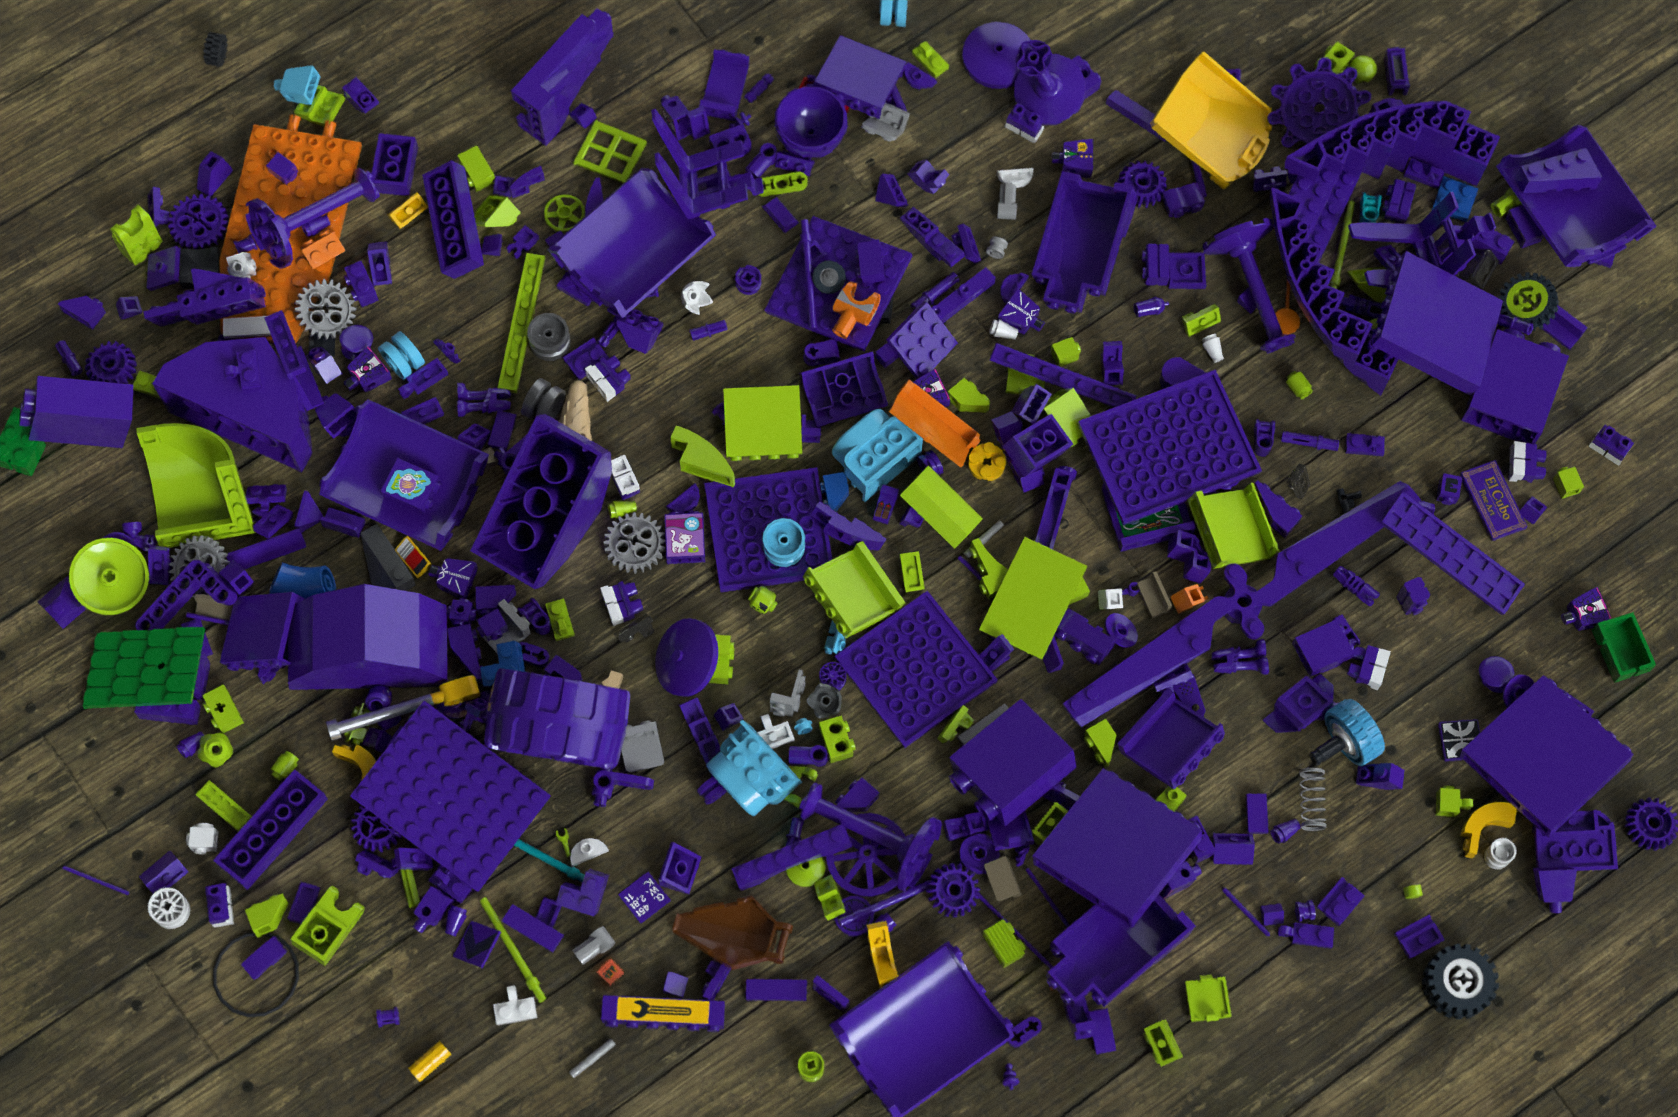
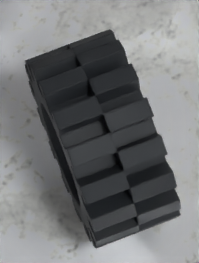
(215, 49)

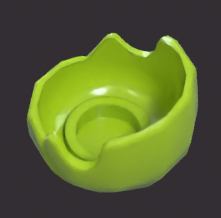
(1365, 68)

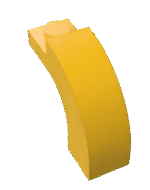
(359, 757)
(1494, 813)
(881, 953)

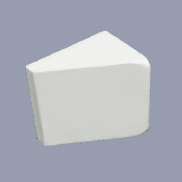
(1110, 599)

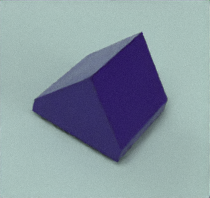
(1272, 914)

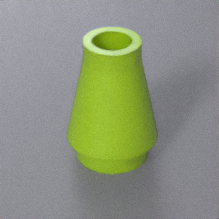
(620, 508)

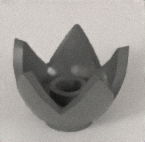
(815, 701)

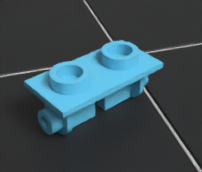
(836, 643)

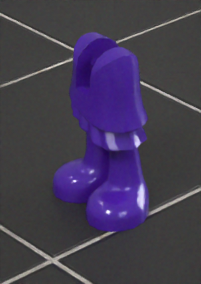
(489, 396)
(1232, 656)

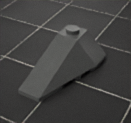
(383, 562)

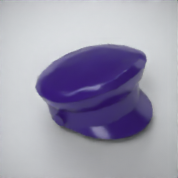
(355, 340)
(1495, 673)

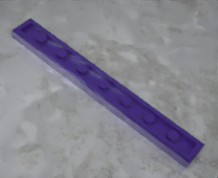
(1059, 376)

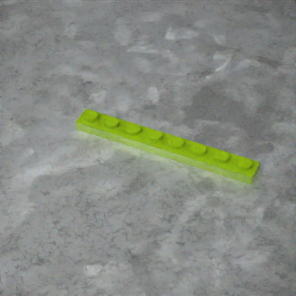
(521, 319)

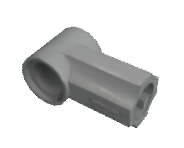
(1007, 207)
(598, 942)

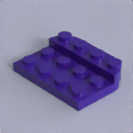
(1581, 842)

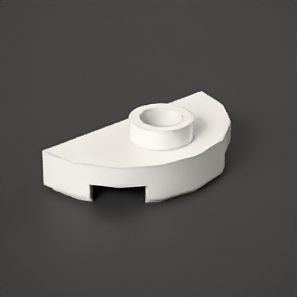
(1018, 177)
(586, 850)

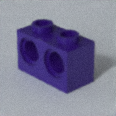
(729, 136)

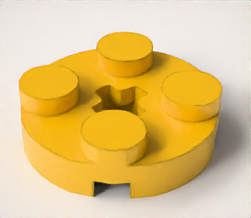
(987, 472)

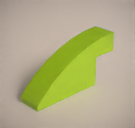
(701, 457)

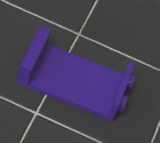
(725, 84)

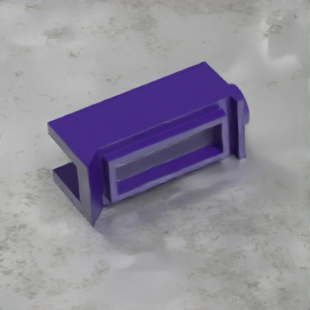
(1396, 70)

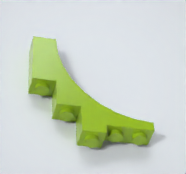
(995, 573)

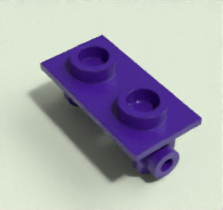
(792, 163)

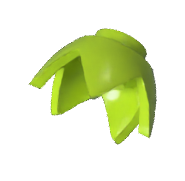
(205, 751)

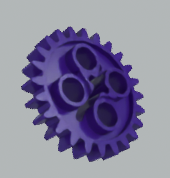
(187, 234)

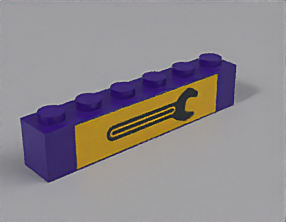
(663, 1012)

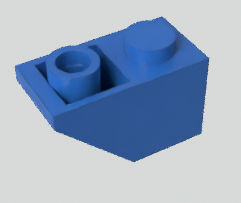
(835, 489)

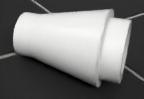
(1003, 330)
(1213, 347)

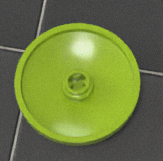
(109, 576)

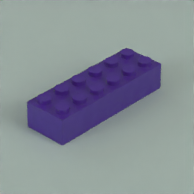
(453, 219)
(270, 829)

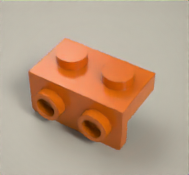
(322, 248)

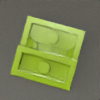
(323, 107)

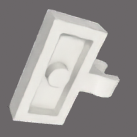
(775, 735)
(515, 1009)

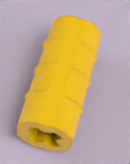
(429, 1061)

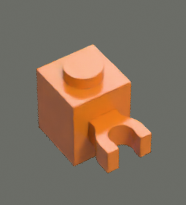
(1188, 598)

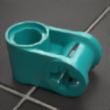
(1369, 208)

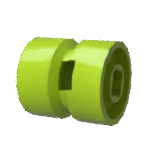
(811, 1066)

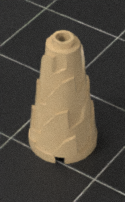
(576, 410)

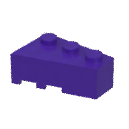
(1085, 637)

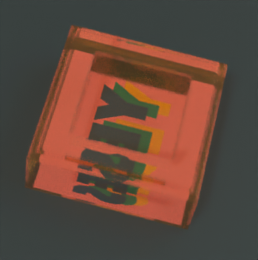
(610, 971)

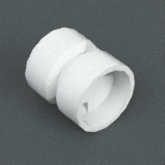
(1500, 853)

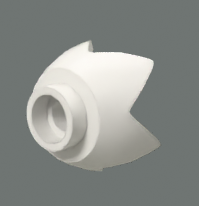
(694, 296)

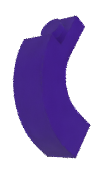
(1080, 1020)

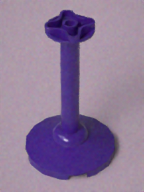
(1048, 83)
(273, 231)
(1240, 243)
(911, 850)

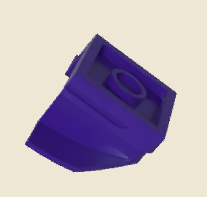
(1301, 705)

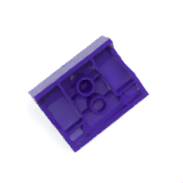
(843, 389)

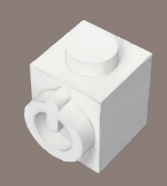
(202, 838)

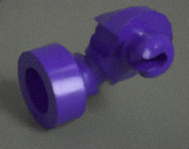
(133, 529)

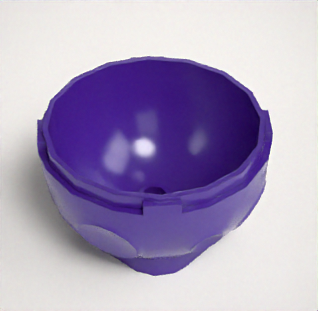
(810, 111)

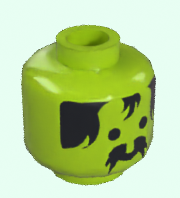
(762, 600)

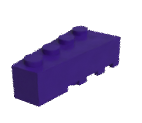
(1561, 172)

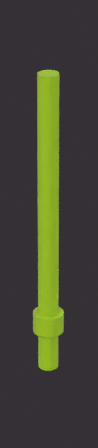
(1335, 280)
(532, 982)

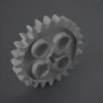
(323, 293)
(639, 527)
(205, 550)

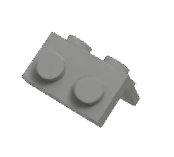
(890, 125)
(517, 625)
(785, 705)
(642, 747)

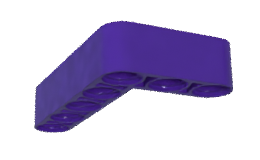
(183, 594)

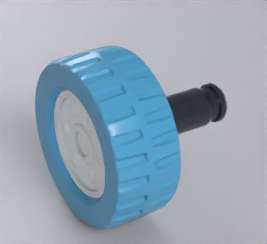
(1352, 733)

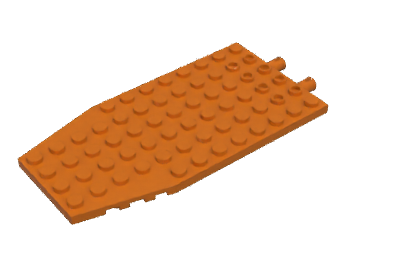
(323, 168)

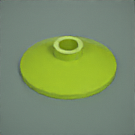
(807, 877)

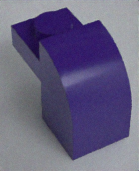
(927, 177)
(1112, 363)

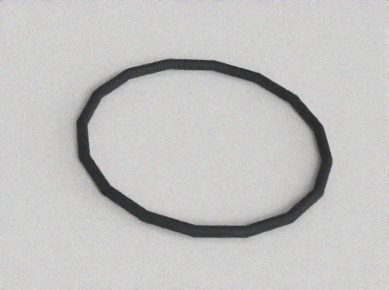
(271, 1010)

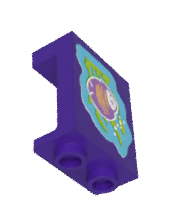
(411, 485)

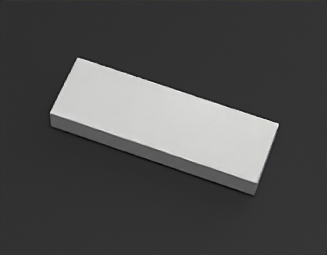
(245, 327)

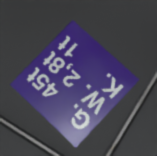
(644, 897)

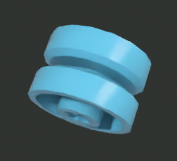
(890, 8)
(401, 355)
(784, 553)

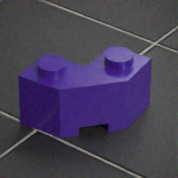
(1186, 548)

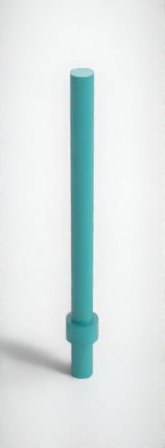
(573, 873)

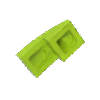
(830, 897)

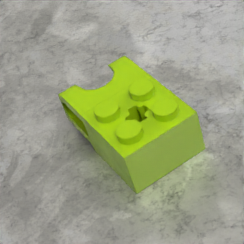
(136, 236)
(327, 920)

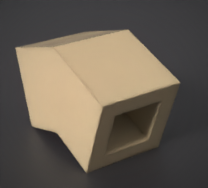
(614, 680)

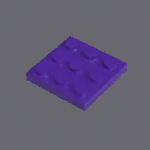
(922, 340)

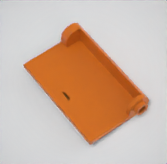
(934, 422)

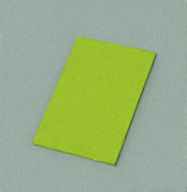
(1033, 597)

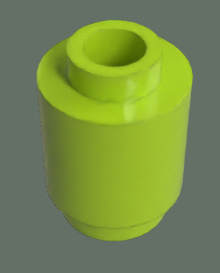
(1299, 384)
(284, 766)

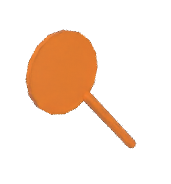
(1288, 318)

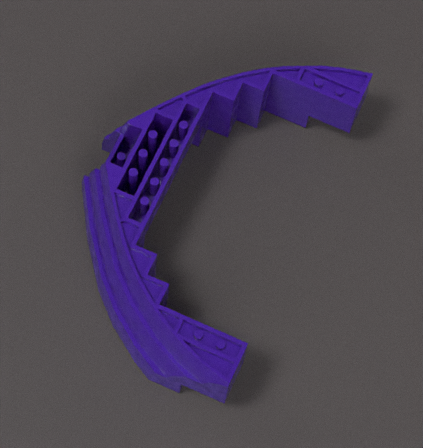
(1322, 185)

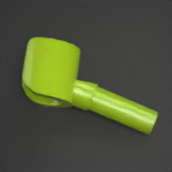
(563, 839)

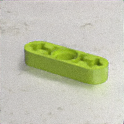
(787, 189)

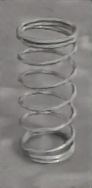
(1319, 821)

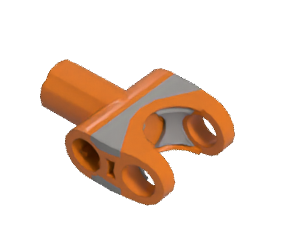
(853, 310)

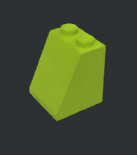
(1067, 411)

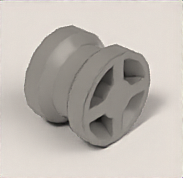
(997, 247)

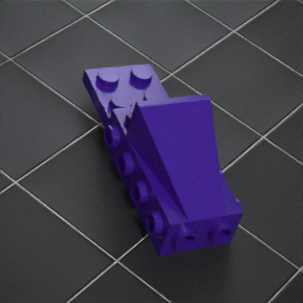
(213, 298)

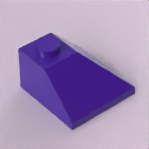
(61, 604)

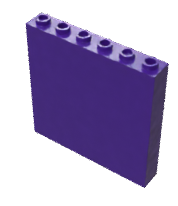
(1437, 323)
(1546, 755)
(1117, 847)

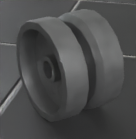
(549, 336)
(543, 400)

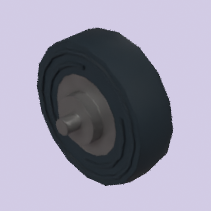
(829, 277)

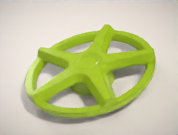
(563, 212)

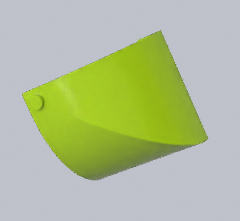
(194, 484)

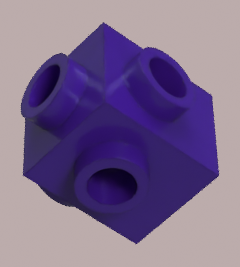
(465, 617)

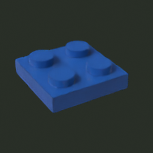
(1464, 196)

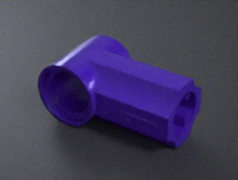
(761, 161)
(805, 755)

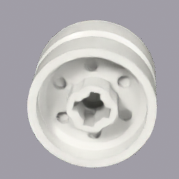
(171, 900)

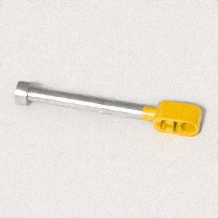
(450, 693)

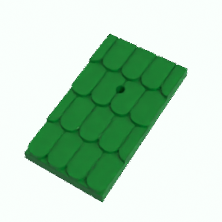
(147, 668)

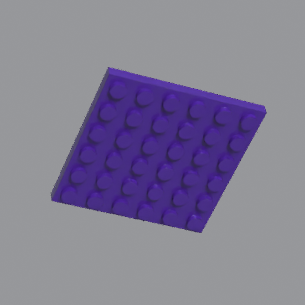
(839, 244)
(741, 516)
(916, 669)

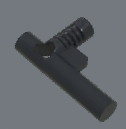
(1348, 502)

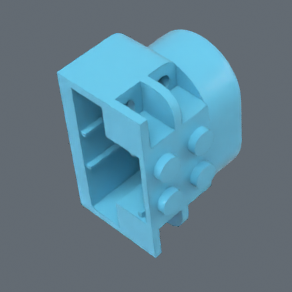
(876, 451)
(752, 770)

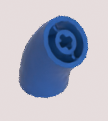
(302, 580)

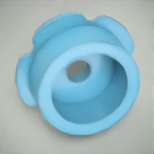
(803, 726)

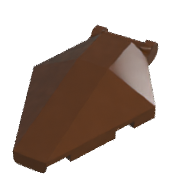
(734, 932)

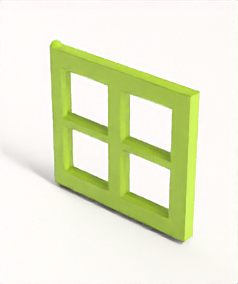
(609, 152)

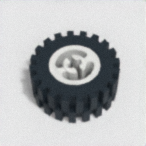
(1454, 998)

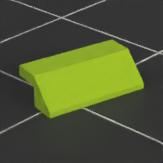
(941, 506)

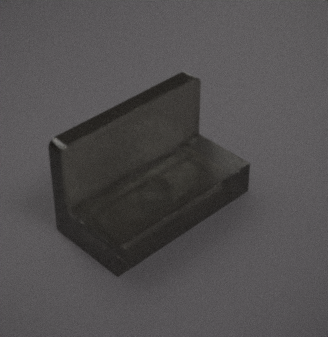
(1480, 268)

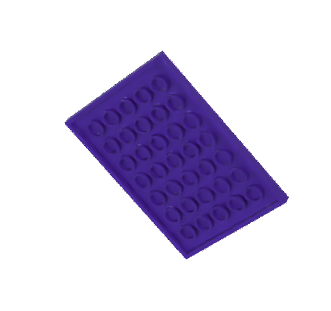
(1169, 447)
(450, 796)

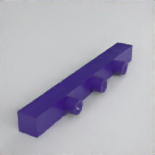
(948, 307)

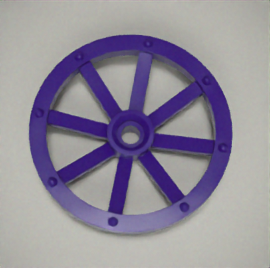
(867, 860)

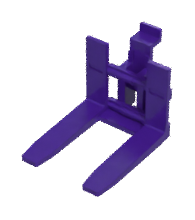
(708, 192)
(1455, 241)

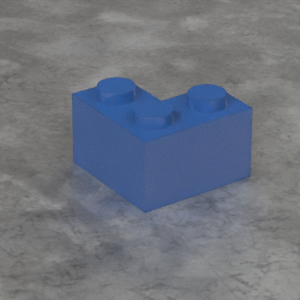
(509, 657)

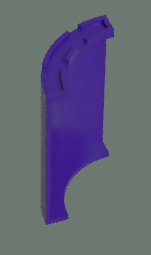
(1581, 222)
(630, 244)
(369, 457)
(921, 1031)

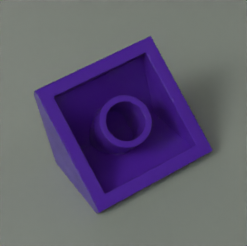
(679, 869)

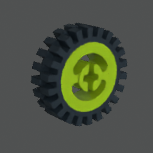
(1532, 288)

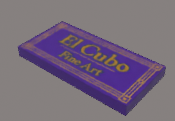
(1493, 500)

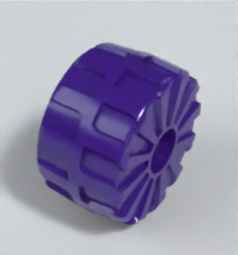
(556, 718)

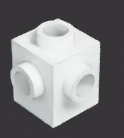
(241, 265)

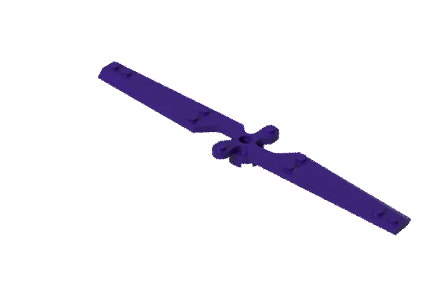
(1194, 633)

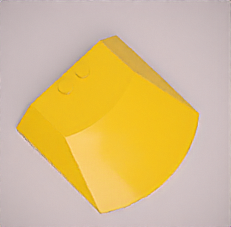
(1214, 120)

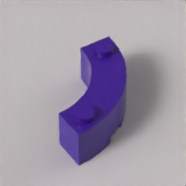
(1005, 428)

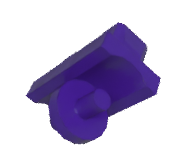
(1265, 181)

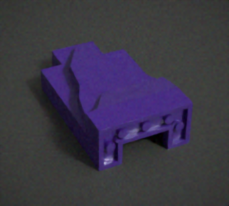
(560, 74)
(1082, 240)
(1108, 955)

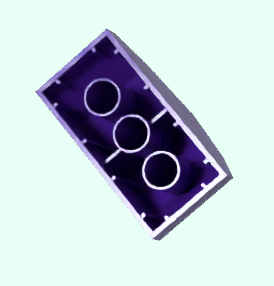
(261, 418)
(561, 487)
(367, 640)

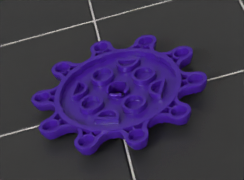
(1309, 90)

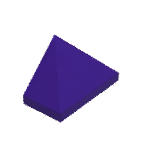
(890, 191)
(308, 513)

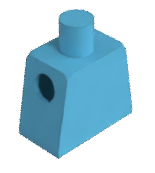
(298, 84)

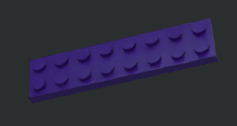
(1452, 553)

